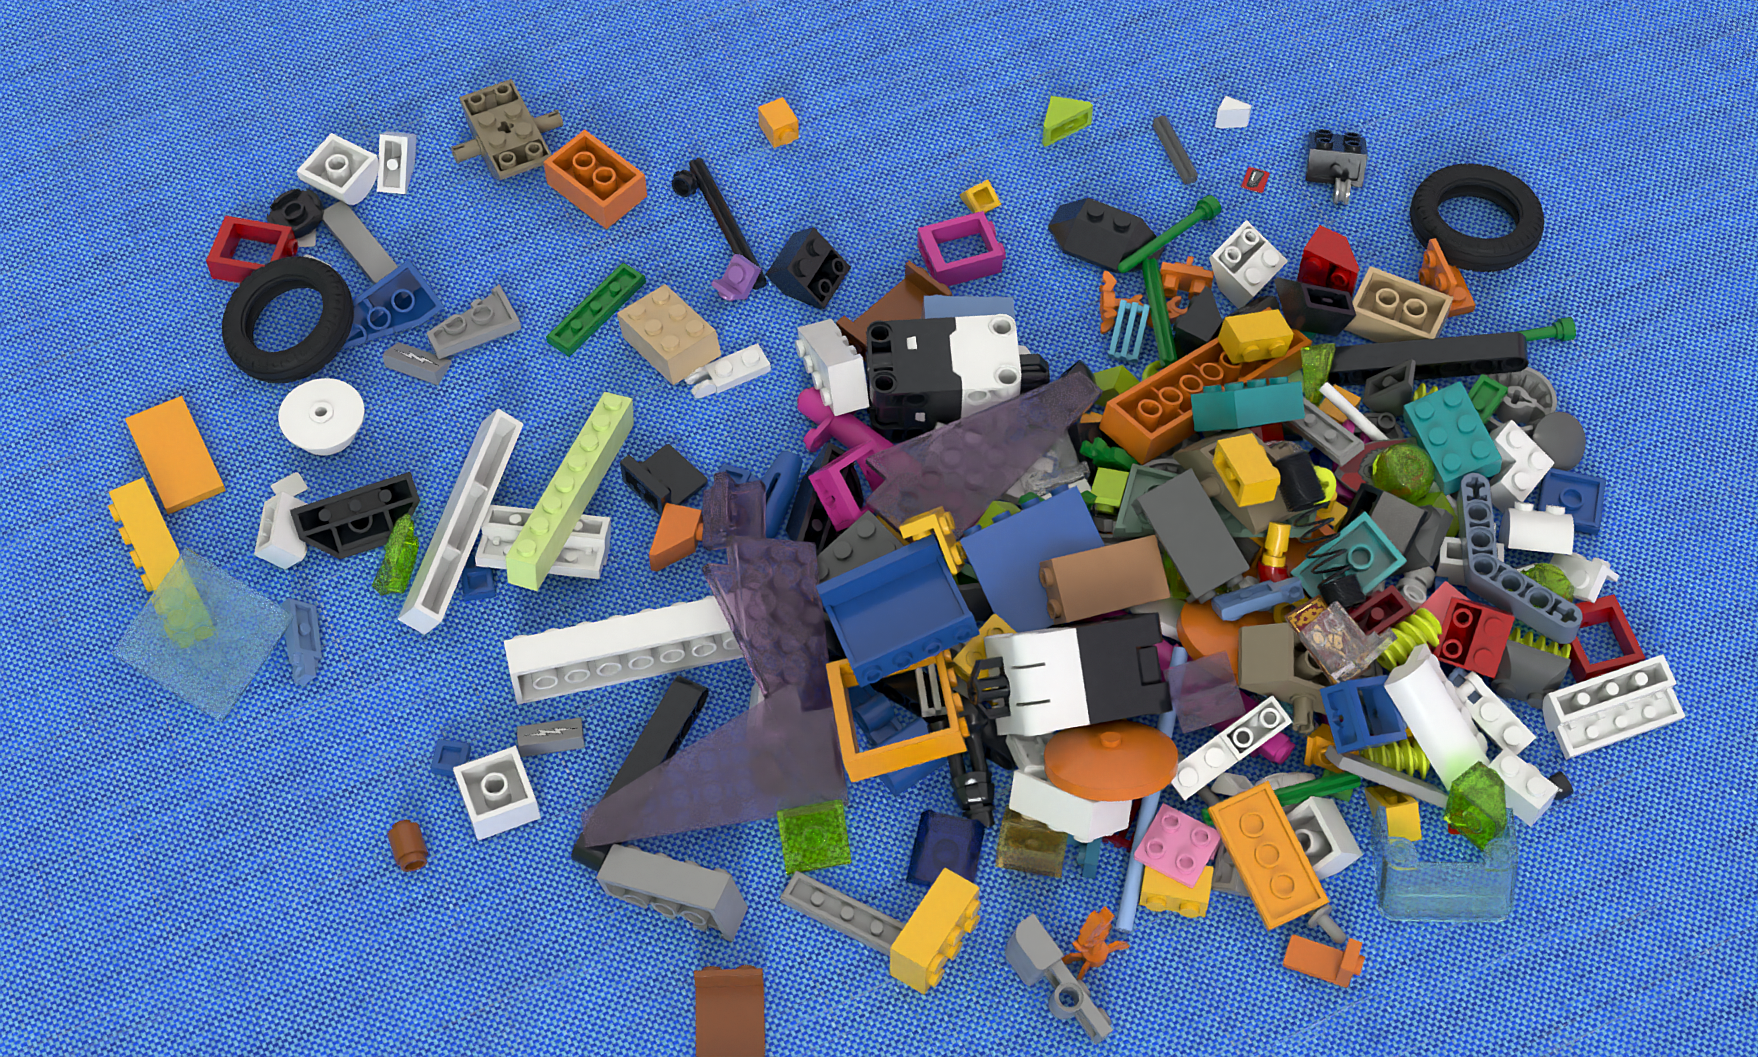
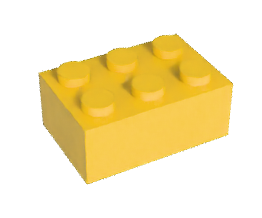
(935, 931)

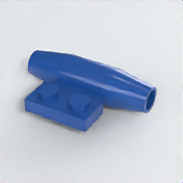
(780, 484)

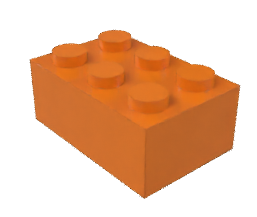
(595, 179)

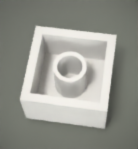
(496, 793)

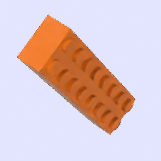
(1159, 409)

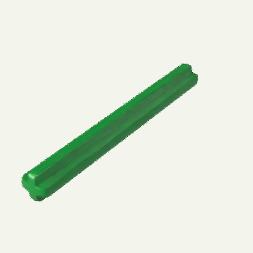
(1159, 312)
(1302, 791)

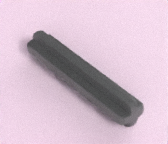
(1175, 150)

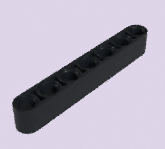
(1433, 357)
(654, 746)

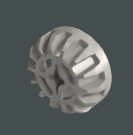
(1528, 399)

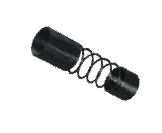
(1300, 492)

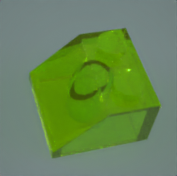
(1477, 805)

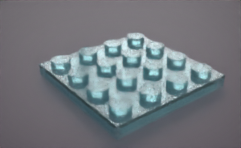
(203, 635)

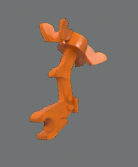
(1109, 303)
(1092, 942)

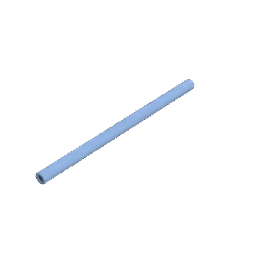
(1146, 816)

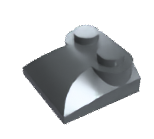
(1428, 540)
(1528, 673)

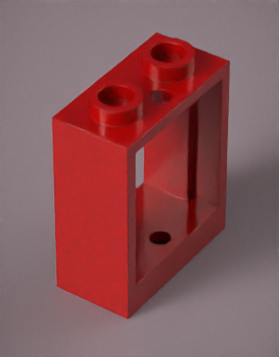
(231, 231)
(1604, 610)

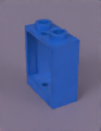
(1353, 731)

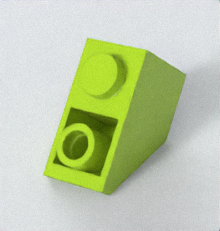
(1109, 489)

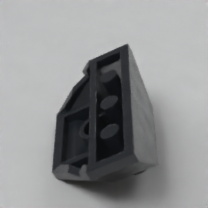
(1100, 233)
(808, 516)
(356, 518)

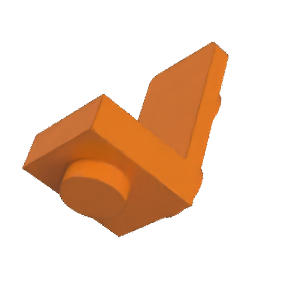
(1324, 961)

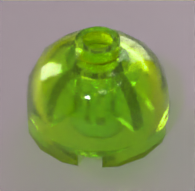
(1403, 471)

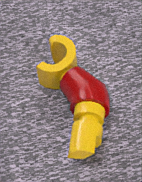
(1273, 565)

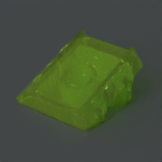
(1316, 369)
(399, 558)

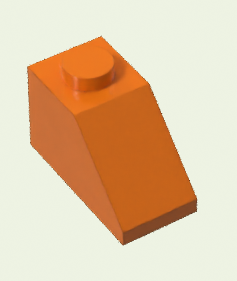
(676, 535)

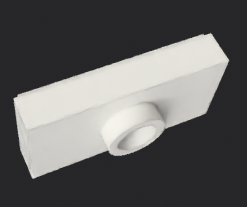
(1028, 753)

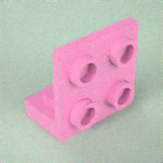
(1178, 846)

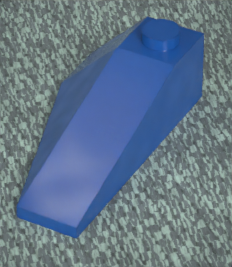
(393, 305)

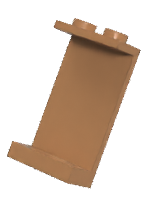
(1104, 579)

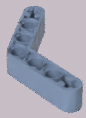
(1557, 616)

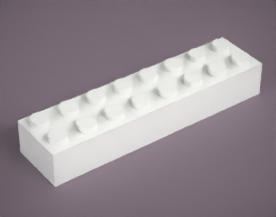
(619, 650)

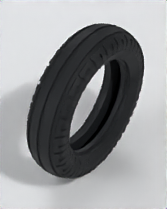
(1484, 183)
(264, 286)

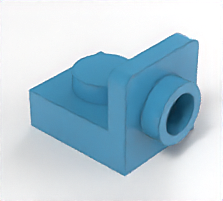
(1087, 855)

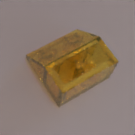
(1030, 846)

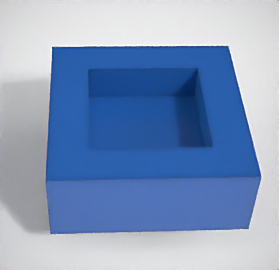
(449, 755)

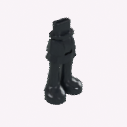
(971, 789)

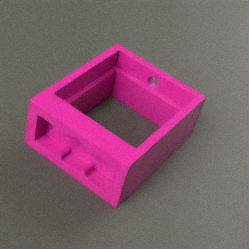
(964, 269)
(829, 483)

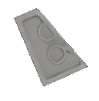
(481, 323)

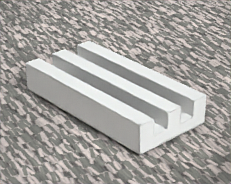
(937, 710)

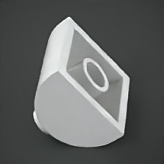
(340, 170)
(1537, 530)

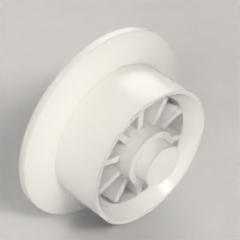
(322, 416)

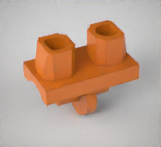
(1184, 278)

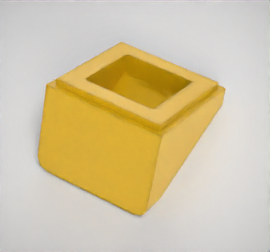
(980, 197)

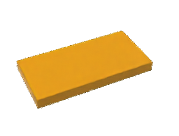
(175, 455)
(1268, 855)

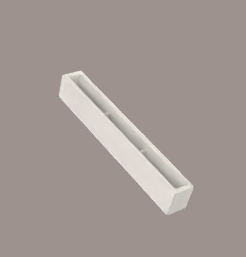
(460, 522)

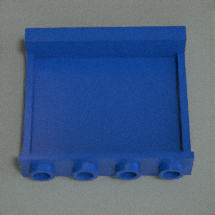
(1010, 552)
(897, 610)

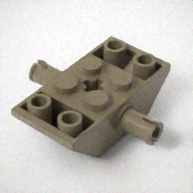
(504, 131)
(1200, 458)
(1279, 665)

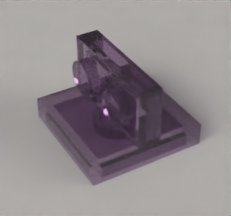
(732, 511)
(1204, 691)

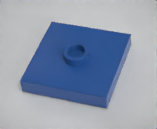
(1578, 493)

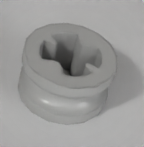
(1341, 191)

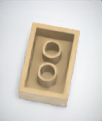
(1397, 309)
(669, 334)

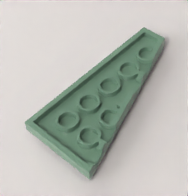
(1144, 479)

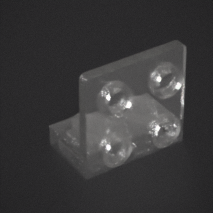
(1055, 468)
(1342, 644)

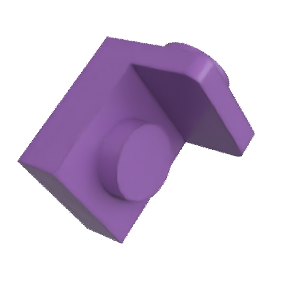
(737, 279)

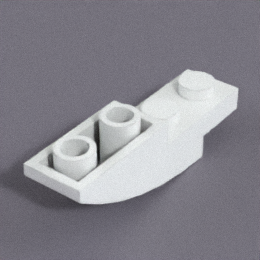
(1229, 747)

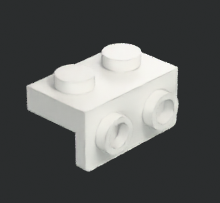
(1584, 574)

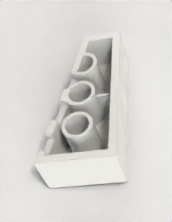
(833, 366)

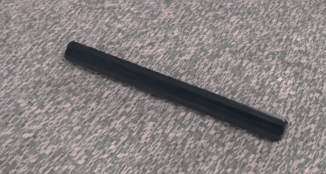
(724, 216)

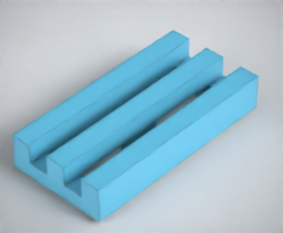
(1133, 308)

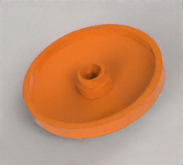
(1206, 633)
(1111, 760)

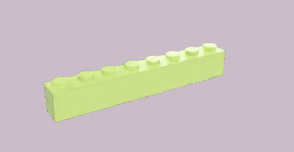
(569, 492)

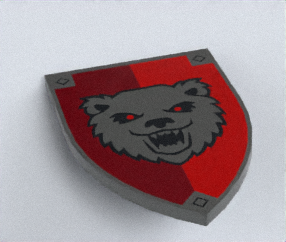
(1359, 467)

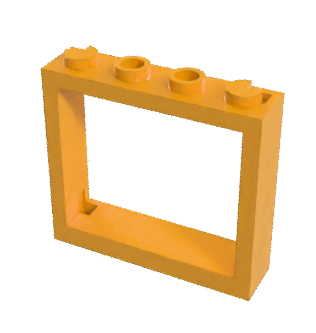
(903, 753)

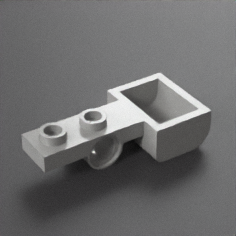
(1037, 956)

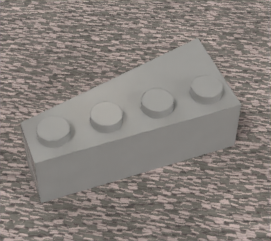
(674, 888)

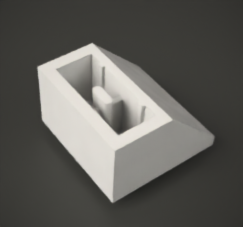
(1245, 264)

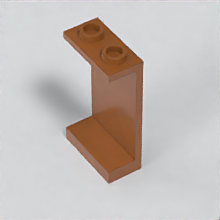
(899, 303)
(730, 1012)

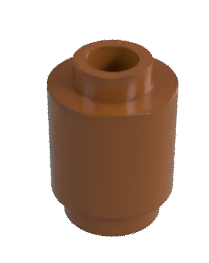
(408, 845)

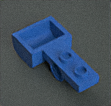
(878, 722)

